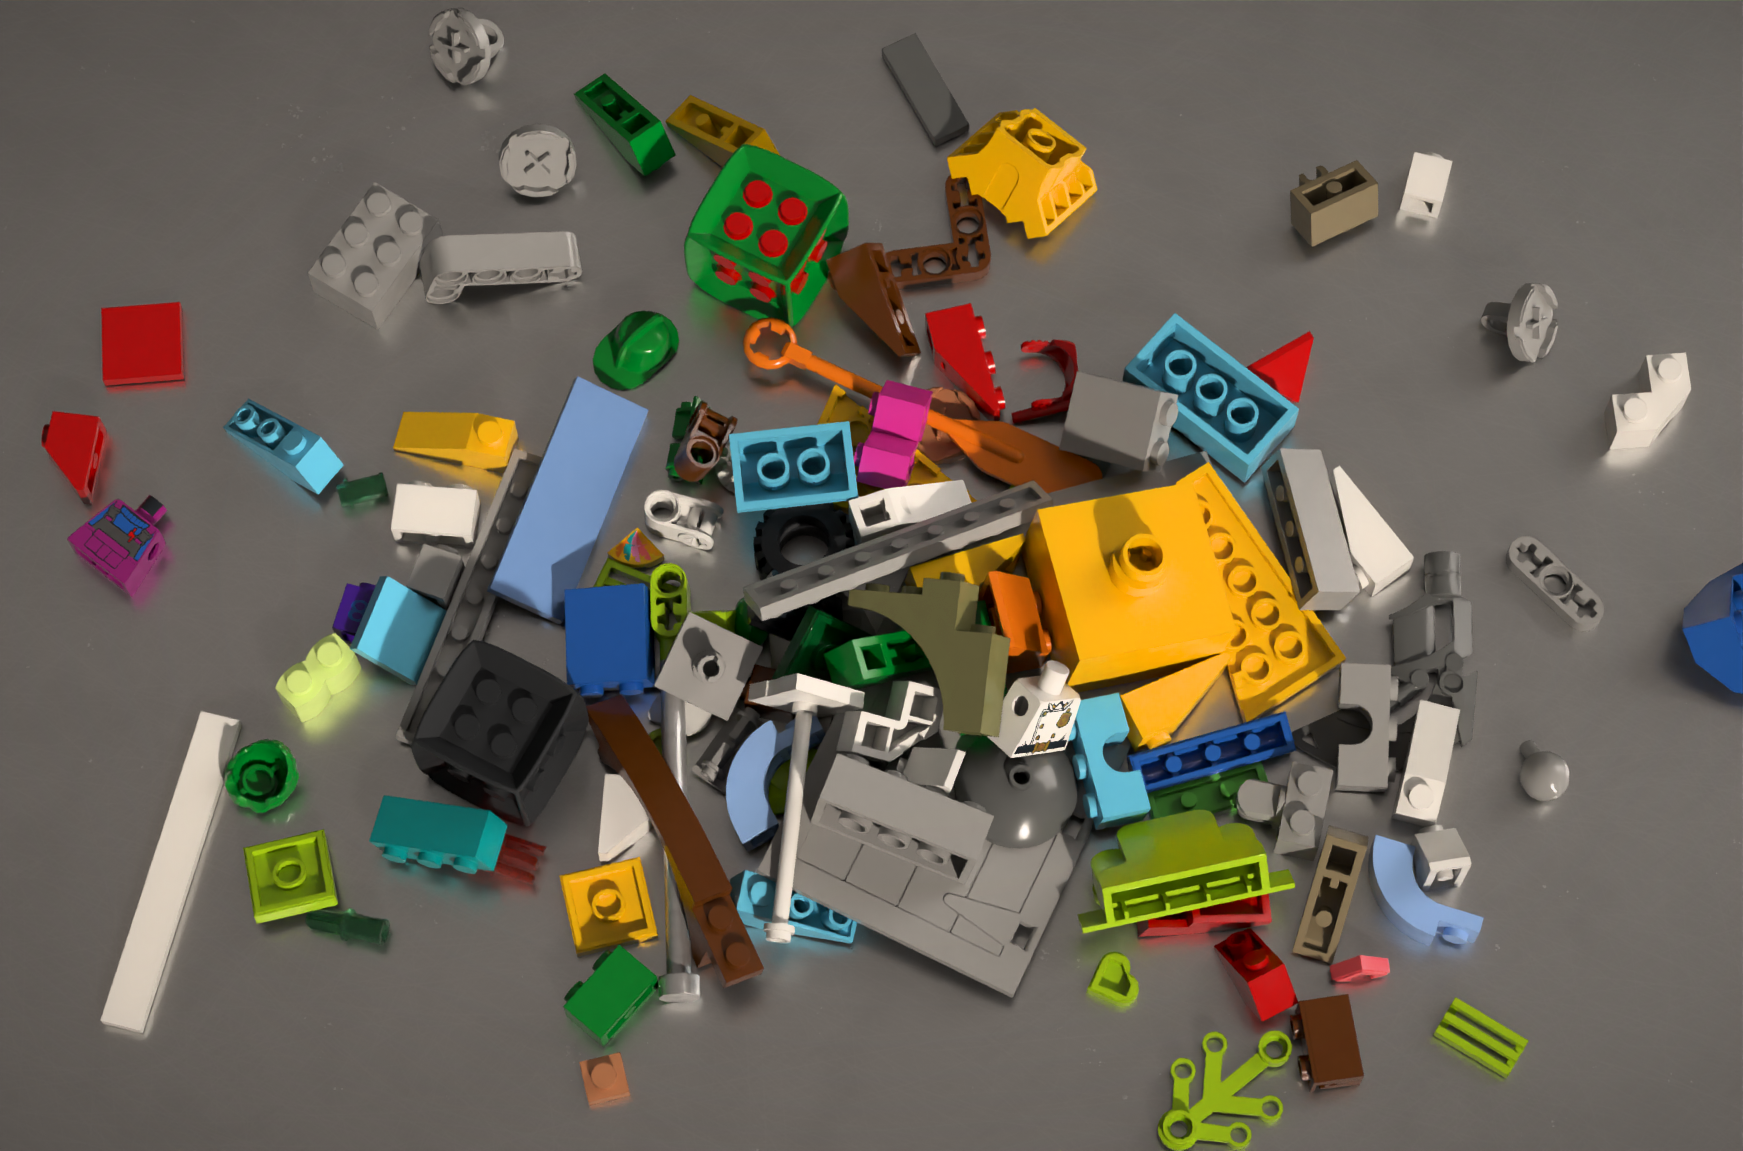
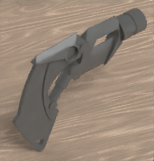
(1413, 660)

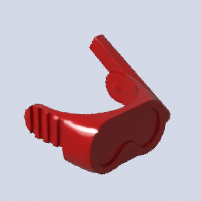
(1065, 355)

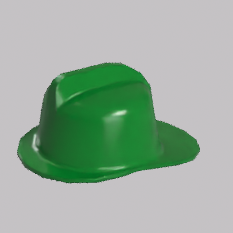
(635, 350)

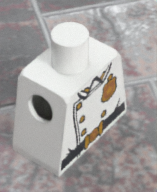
(1038, 713)

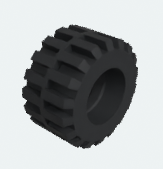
(790, 522)

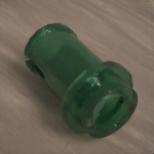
(361, 490)

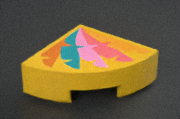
(636, 551)

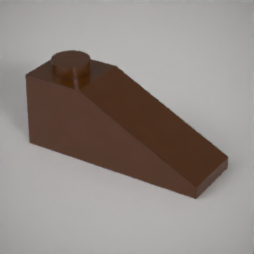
(869, 288)

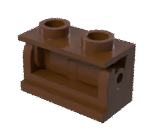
(1327, 1042)

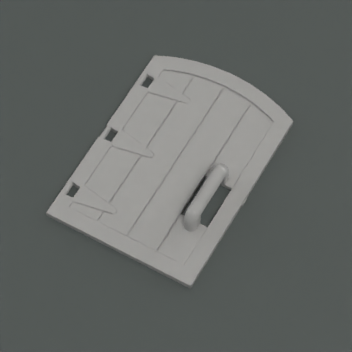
(934, 915)

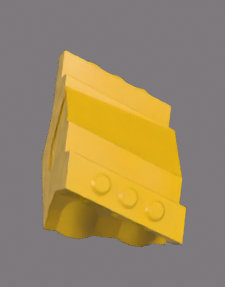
(1025, 169)

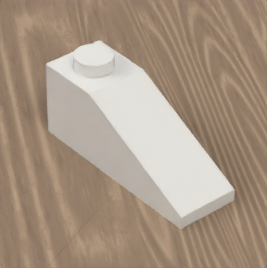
(1373, 546)
(1426, 764)

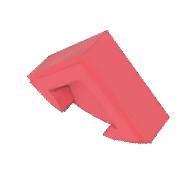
(1359, 965)

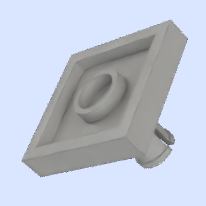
(707, 666)

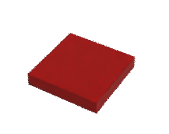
(142, 343)

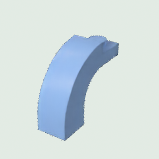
(751, 776)

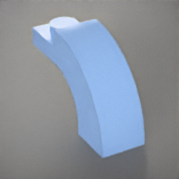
(1405, 902)

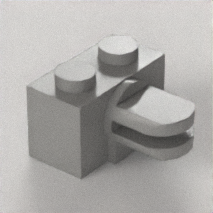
(1292, 809)

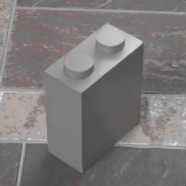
(1119, 422)

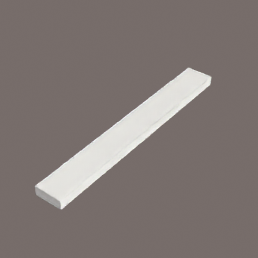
(171, 873)

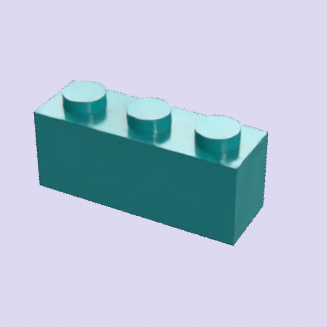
(438, 834)

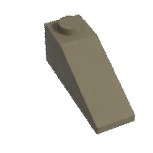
(1330, 894)

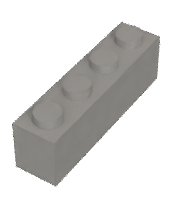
(1310, 529)

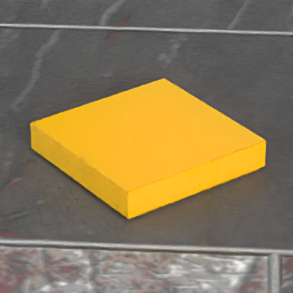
(608, 906)

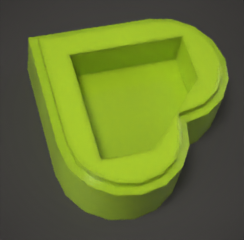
(1112, 980)

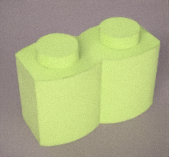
(325, 672)

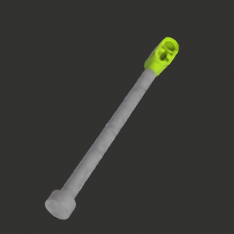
(679, 982)

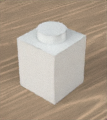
(1426, 184)

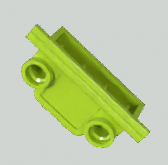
(1176, 868)

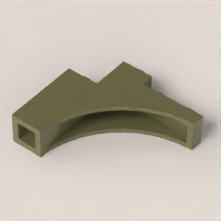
(964, 655)

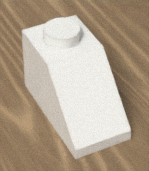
(932, 767)
(622, 819)
(1439, 858)

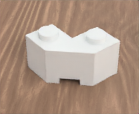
(1638, 418)
(910, 716)

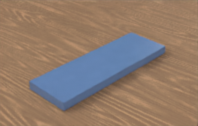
(567, 499)

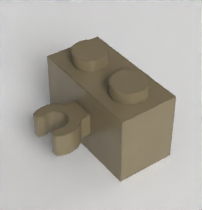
(1333, 202)

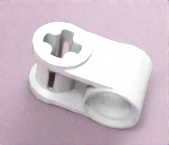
(685, 518)

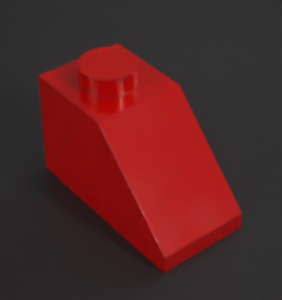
(76, 449)

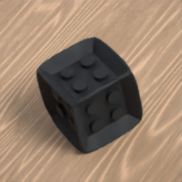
(500, 732)

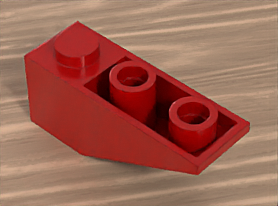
(959, 354)

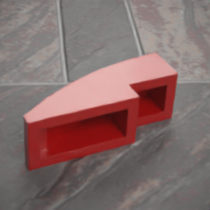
(1220, 917)

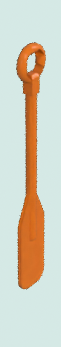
(991, 445)

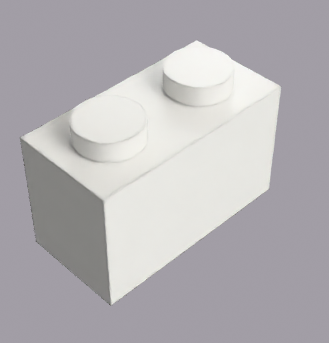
(435, 514)

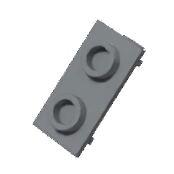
(718, 756)

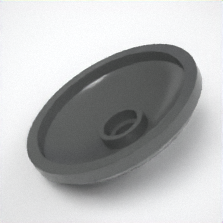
(1025, 812)

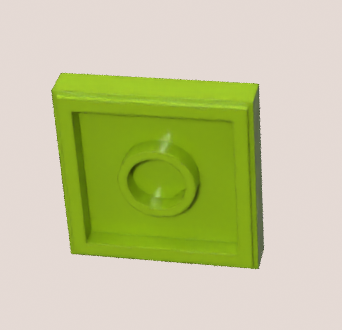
(290, 876)

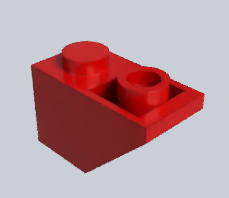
(1257, 974)

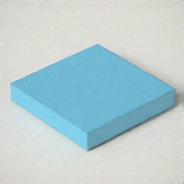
(398, 630)

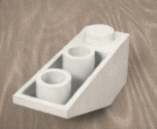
(903, 506)

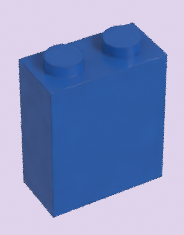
(609, 640)

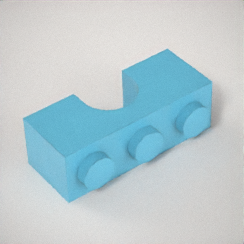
(1110, 795)

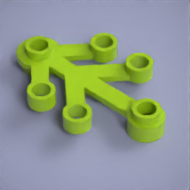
(1219, 1095)

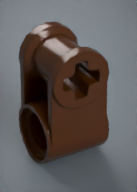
(706, 436)

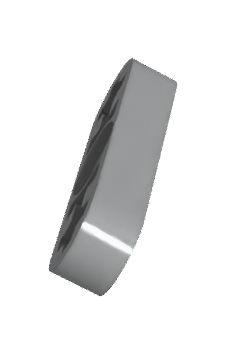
(1584, 594)

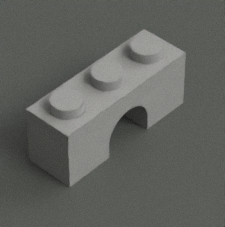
(1368, 691)

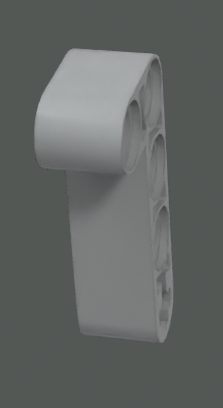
(497, 260)

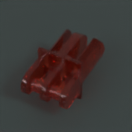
(518, 859)

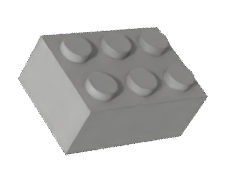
(374, 256)

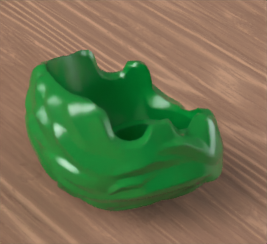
(261, 775)

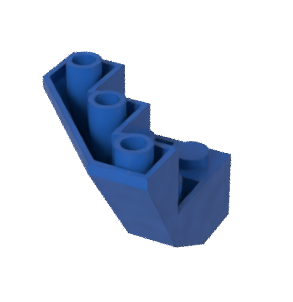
(1716, 628)

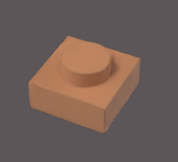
(604, 1078)

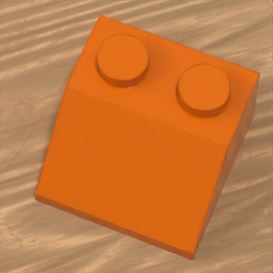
(1015, 614)

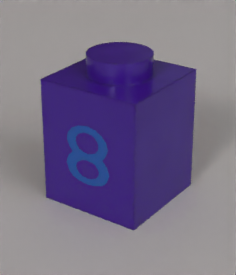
(351, 610)

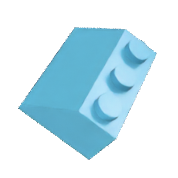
(793, 467)

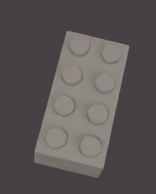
(902, 817)

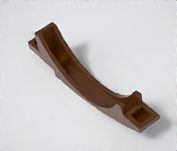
(711, 916)

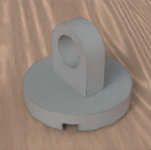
(462, 45)
(537, 160)
(1525, 321)

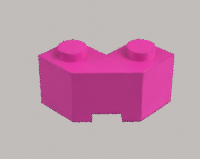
(897, 428)

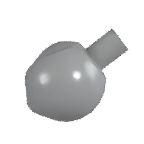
(1543, 773)

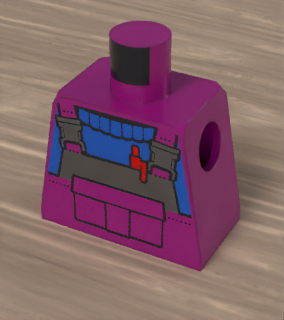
(122, 542)

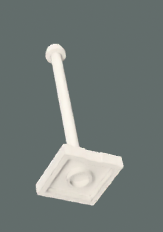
(805, 699)

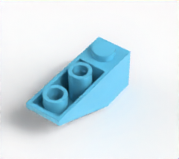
(285, 445)
(754, 901)

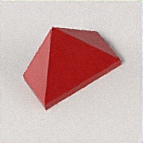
(1286, 367)

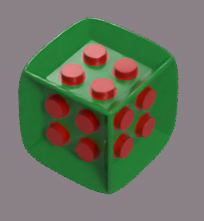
(766, 235)

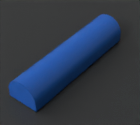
(1213, 752)

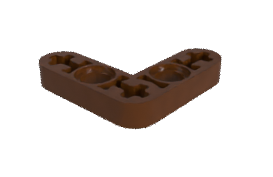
(953, 254)

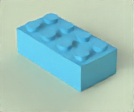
(1218, 398)

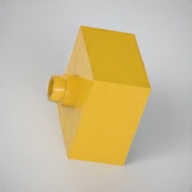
(1128, 586)

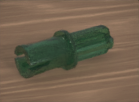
(349, 925)

